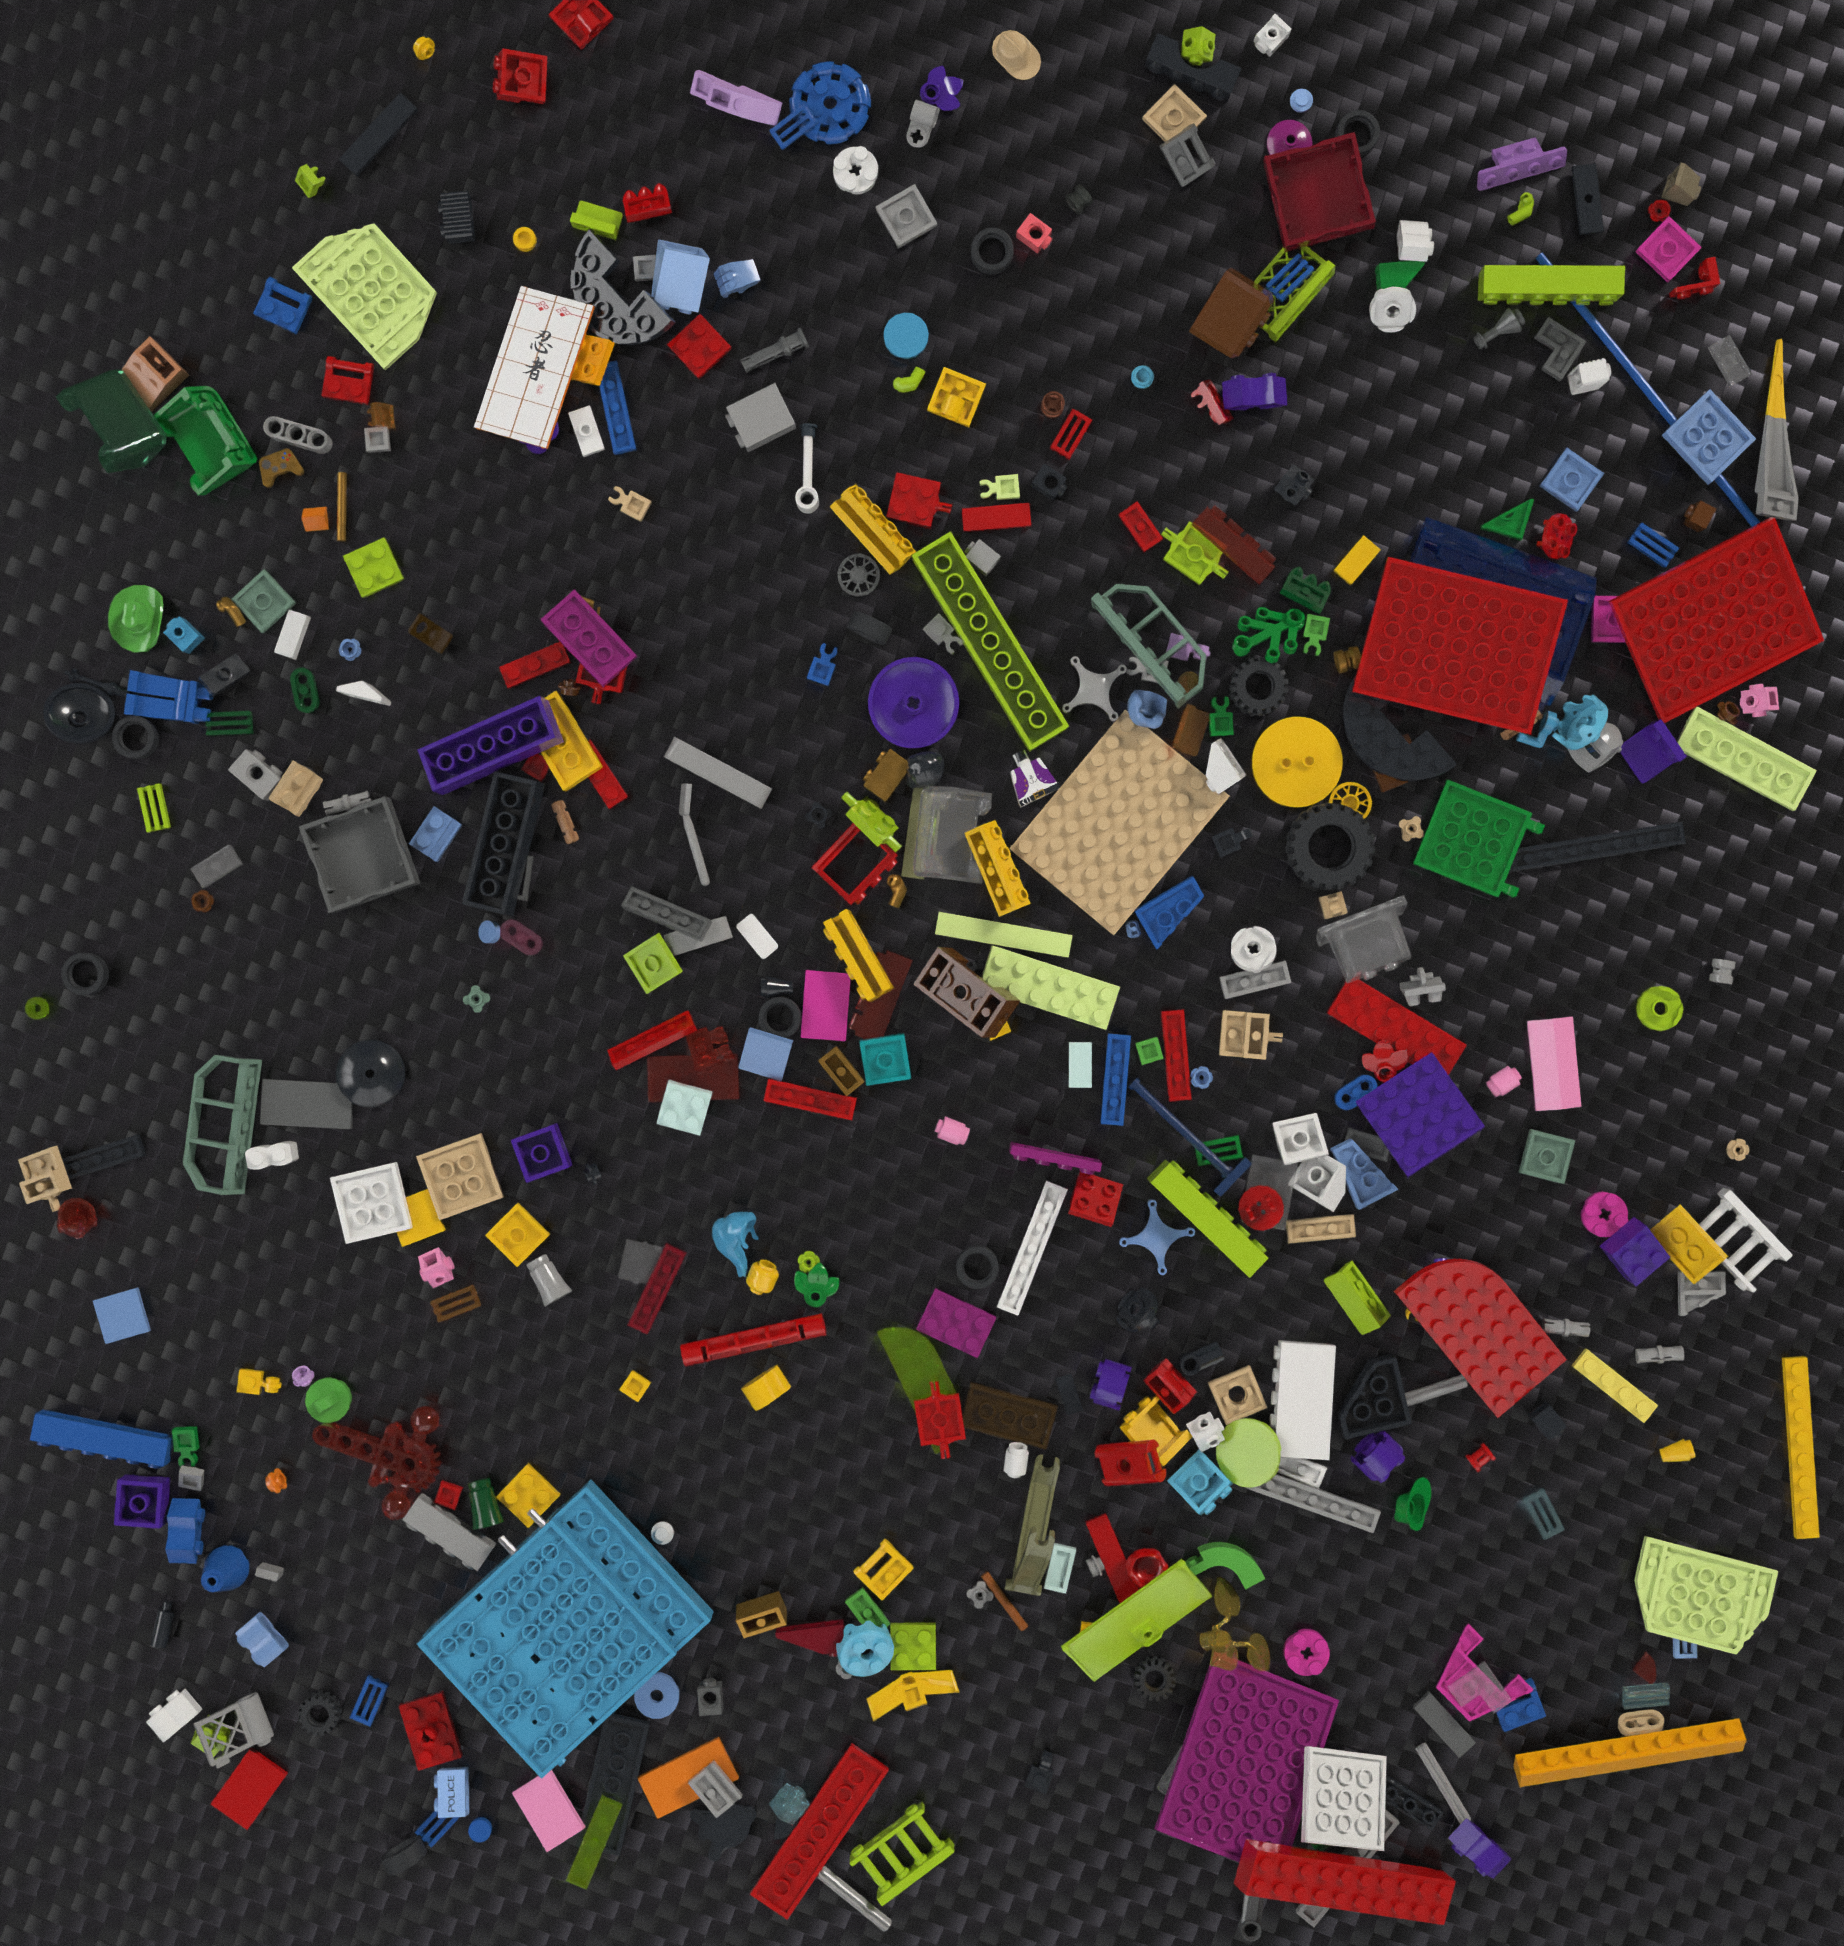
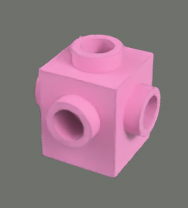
(1759, 700)
(436, 1267)

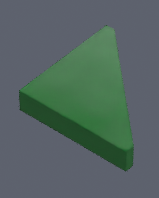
(1511, 523)

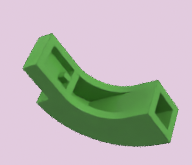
(1229, 1556)

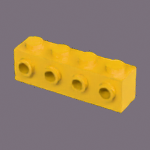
(997, 868)

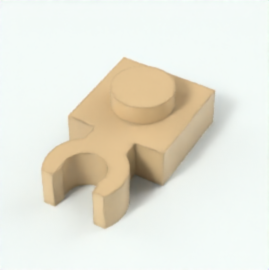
(633, 504)

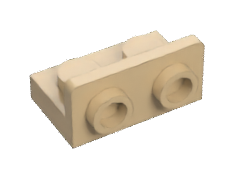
(296, 788)

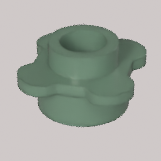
(470, 998)

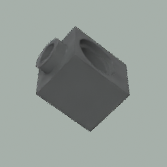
(706, 1706)

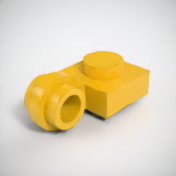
(252, 1381)

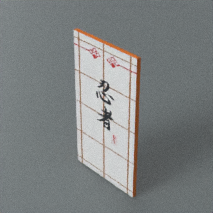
(534, 367)

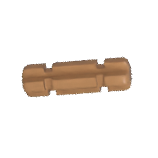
(565, 821)

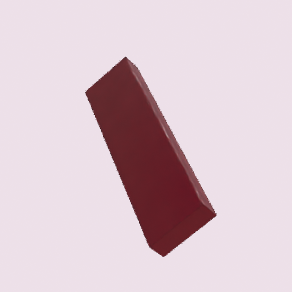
(656, 1288)

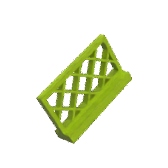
(1303, 295)

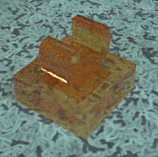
(382, 415)

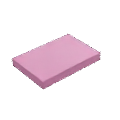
(548, 1810)

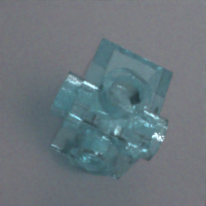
(789, 1803)

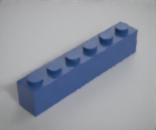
(102, 1438)

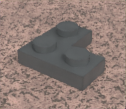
(1564, 345)

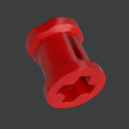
(1482, 1461)

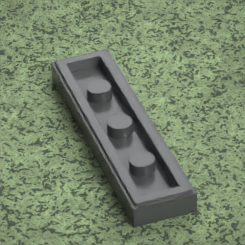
(666, 914)

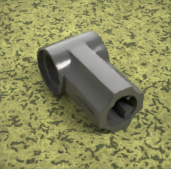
(1251, 1914)

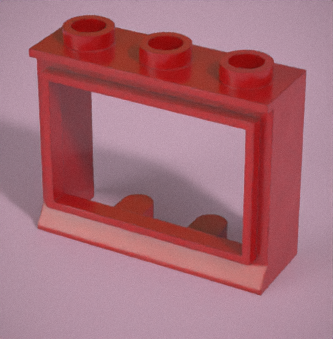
(871, 880)

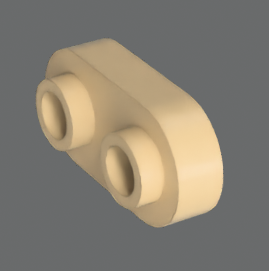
(1640, 1722)

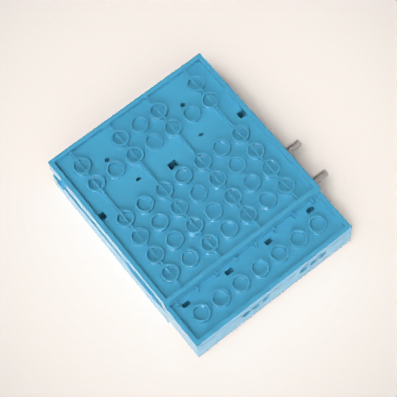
(565, 1628)

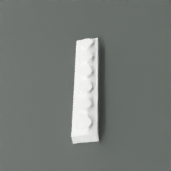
(1032, 1247)

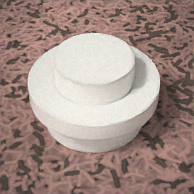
(662, 1533)

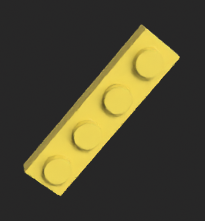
(1614, 1385)

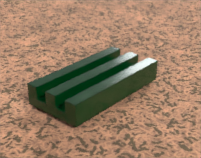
(210, 732)

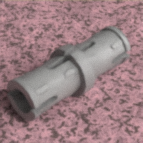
(346, 803)
(1566, 1327)
(1659, 1354)

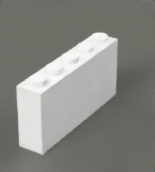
(1303, 1398)

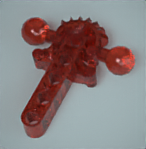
(396, 1503)

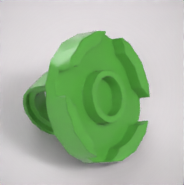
(328, 1400)

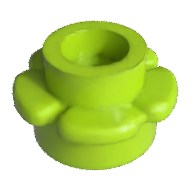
(803, 1258)

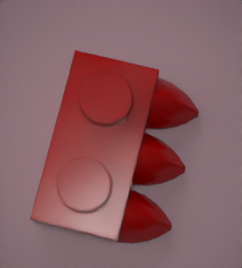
(646, 204)

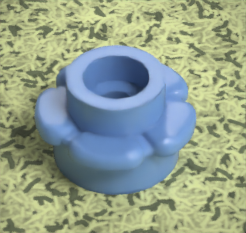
(345, 645)
(1207, 1077)

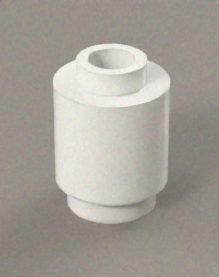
(1016, 1460)

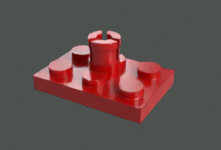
(430, 1730)

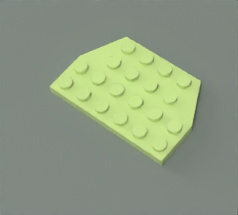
(370, 290)
(1701, 1595)

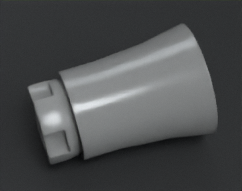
(548, 1280)

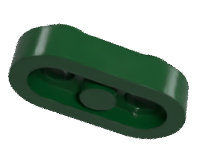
(304, 691)

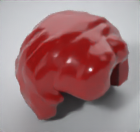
(1145, 1566)

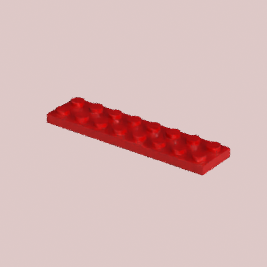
(819, 1831)

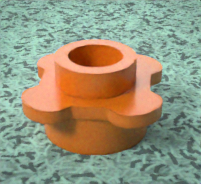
(276, 1481)

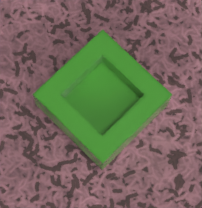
(1149, 1050)

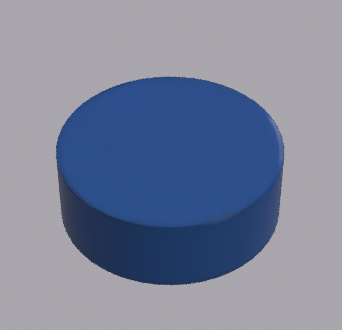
(480, 1829)

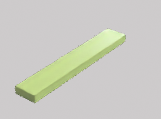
(1003, 934)

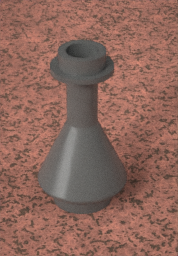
(1510, 322)

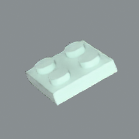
(684, 1107)

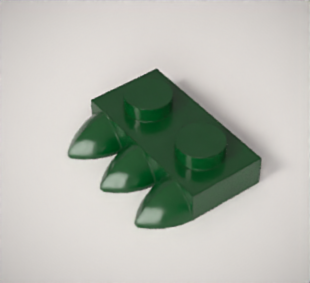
(1306, 590)

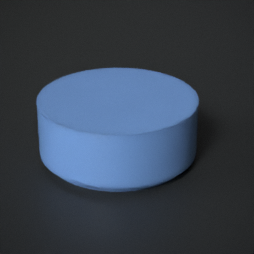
(489, 932)

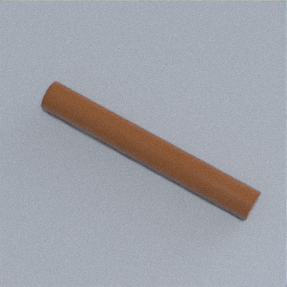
(1005, 1602)

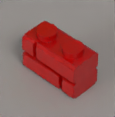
(1169, 1386)

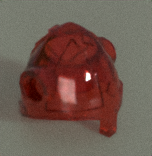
(76, 1218)

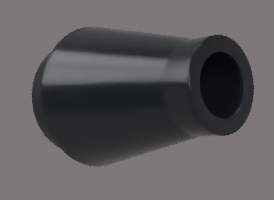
(775, 987)

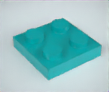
(885, 1059)

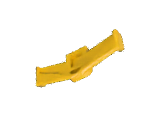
(911, 1691)

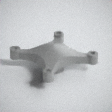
(1094, 688)

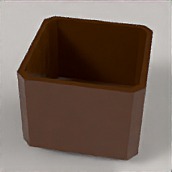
(1233, 314)

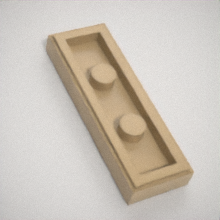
(1320, 1228)

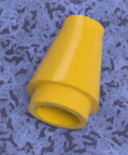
(1678, 1451)

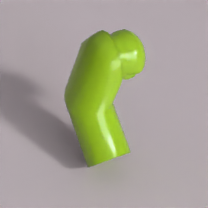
(1524, 209)
(909, 383)

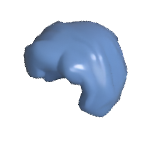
(1146, 708)

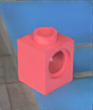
(1030, 224)

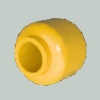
(762, 1277)

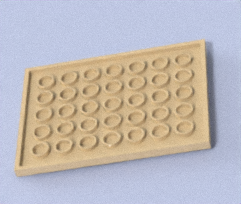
(1119, 823)

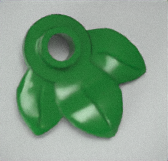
(816, 1282)

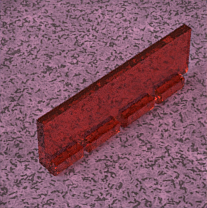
(1228, 540)
(878, 1012)

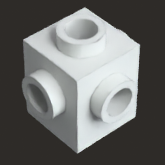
(1206, 1431)

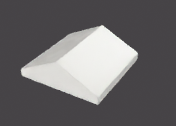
(363, 691)
(1300, 1139)

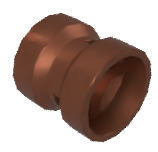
(1051, 401)

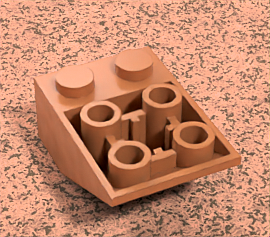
(153, 373)

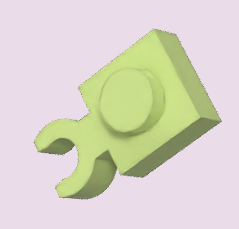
(1004, 487)

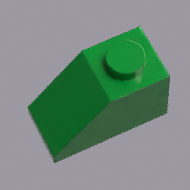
(1396, 273)

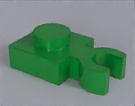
(1220, 722)
(186, 1441)

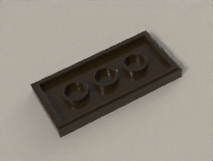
(1008, 1415)

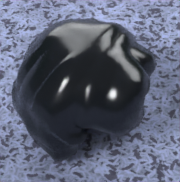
(924, 769)

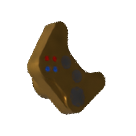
(279, 464)

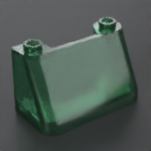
(119, 417)

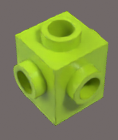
(1198, 46)
(208, 1730)

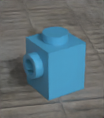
(183, 634)

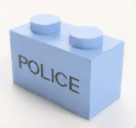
(452, 1792)

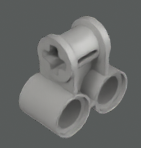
(922, 118)

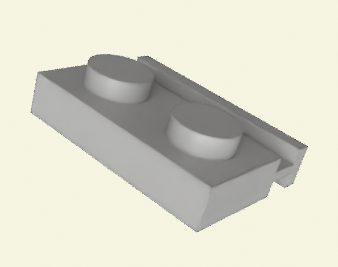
(715, 1789)

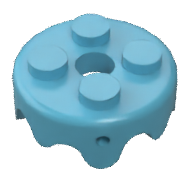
(1584, 724)
(857, 1640)

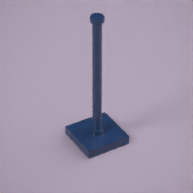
(1228, 1173)

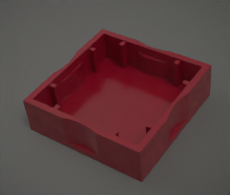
(1319, 192)

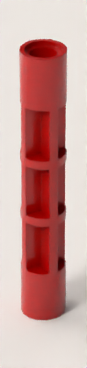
(753, 1339)

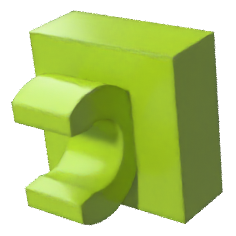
(308, 181)

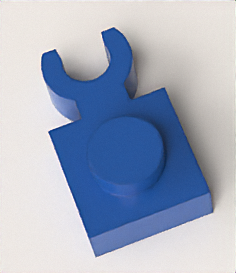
(822, 669)

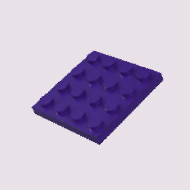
(1420, 1114)

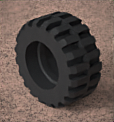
(1361, 846)

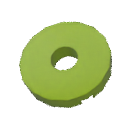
(1650, 998)

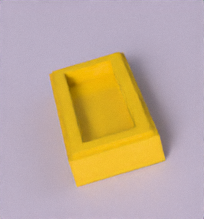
(1357, 560)

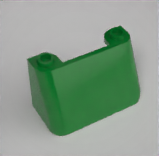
(206, 437)

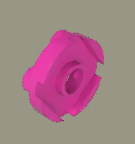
(1592, 1209)
(1295, 1659)

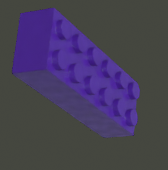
(490, 745)

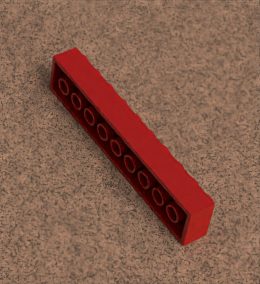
(1344, 1882)

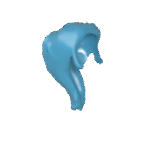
(730, 1234)

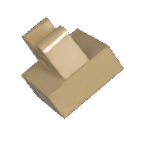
(1333, 905)

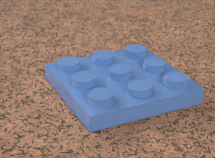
(1708, 436)

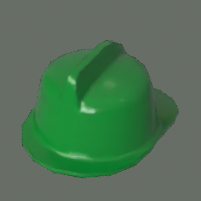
(1414, 1504)

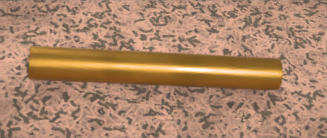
(341, 506)

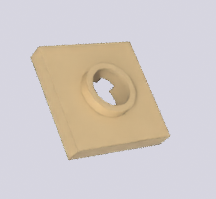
(1252, 1401)

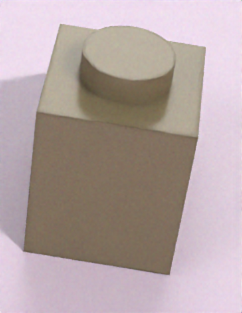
(1682, 185)

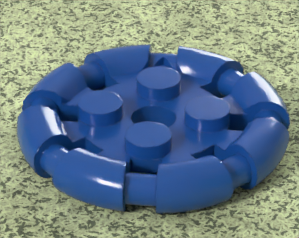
(835, 90)

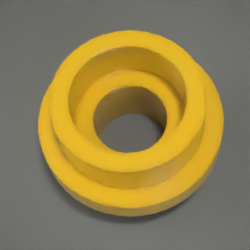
(424, 48)

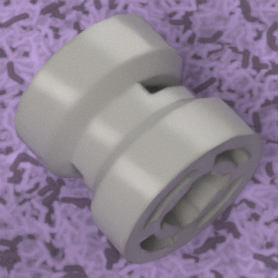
(1722, 971)

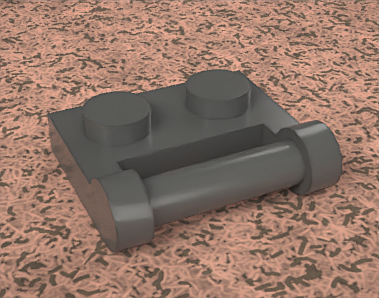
(1180, 158)

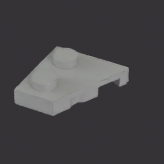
(1697, 1295)

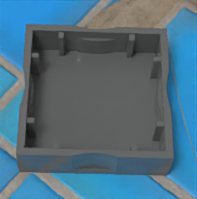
(359, 855)

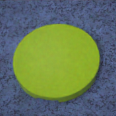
(1249, 1452)

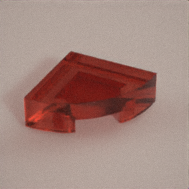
(1646, 1668)

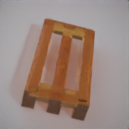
(437, 1310)

